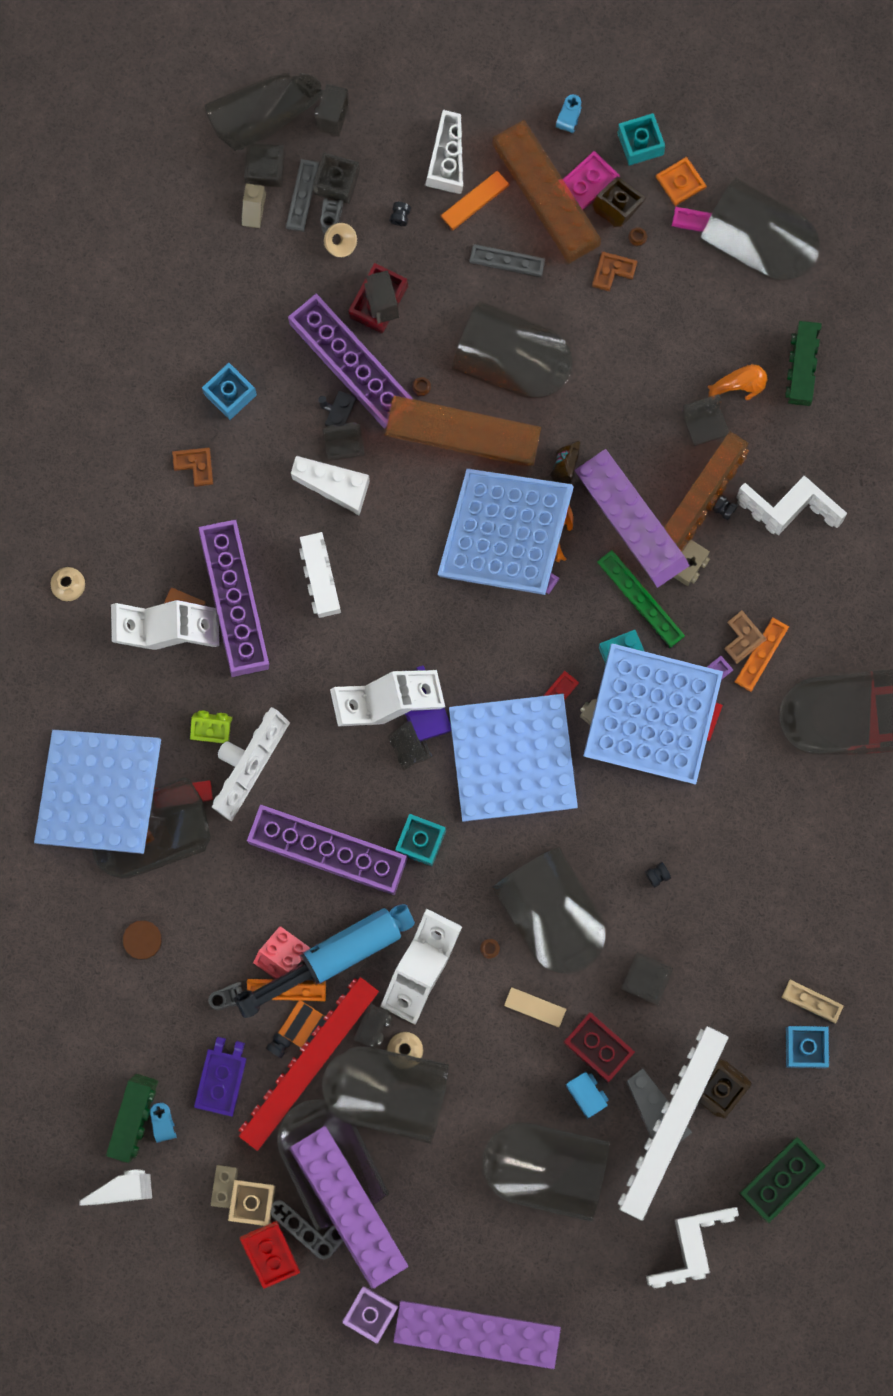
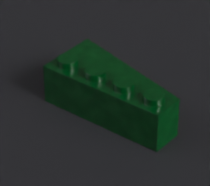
(803, 363)
(131, 1118)

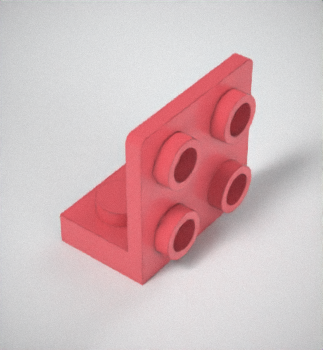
(280, 953)

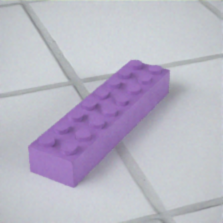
(346, 357)
(632, 518)
(233, 598)
(327, 849)
(348, 1207)
(477, 1334)

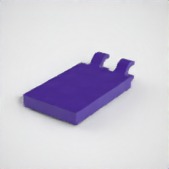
(429, 722)
(221, 1079)

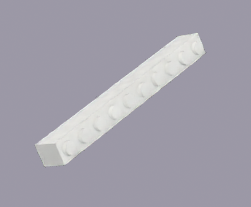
(673, 1124)

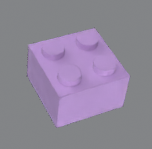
(370, 1314)

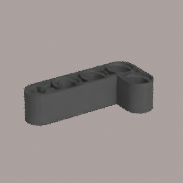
(303, 1227)

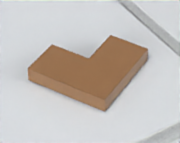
(748, 638)

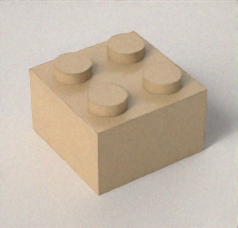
(251, 1203)

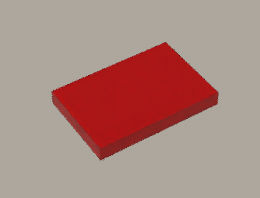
(269, 1254)

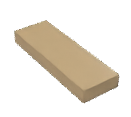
(812, 1001)
(535, 1007)

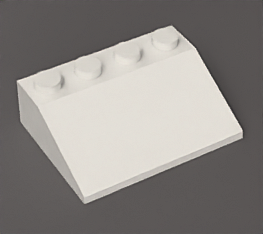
(128, 1187)

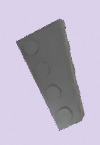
(649, 1101)

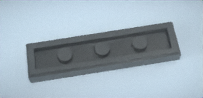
(302, 195)
(507, 260)

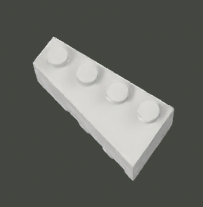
(446, 160)
(334, 483)
(320, 575)

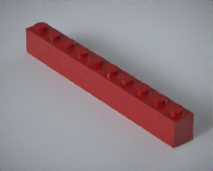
(308, 1064)

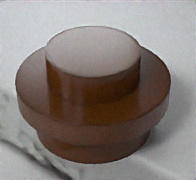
(637, 236)
(421, 386)
(489, 948)

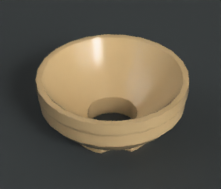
(347, 243)
(71, 592)
(408, 1038)

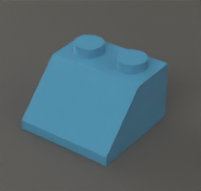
(587, 1095)

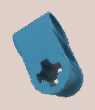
(569, 115)
(162, 1126)

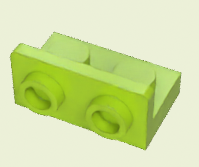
(210, 727)

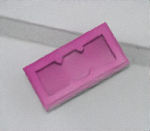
(690, 219)

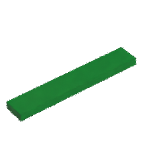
(641, 599)

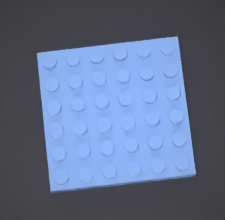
(505, 531)
(653, 713)
(513, 757)
(98, 791)

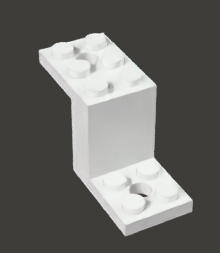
(790, 506)
(164, 625)
(387, 698)
(421, 966)
(692, 1247)

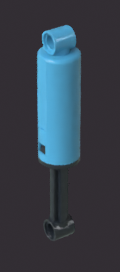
(333, 955)

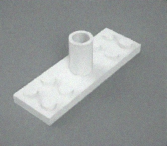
(248, 762)

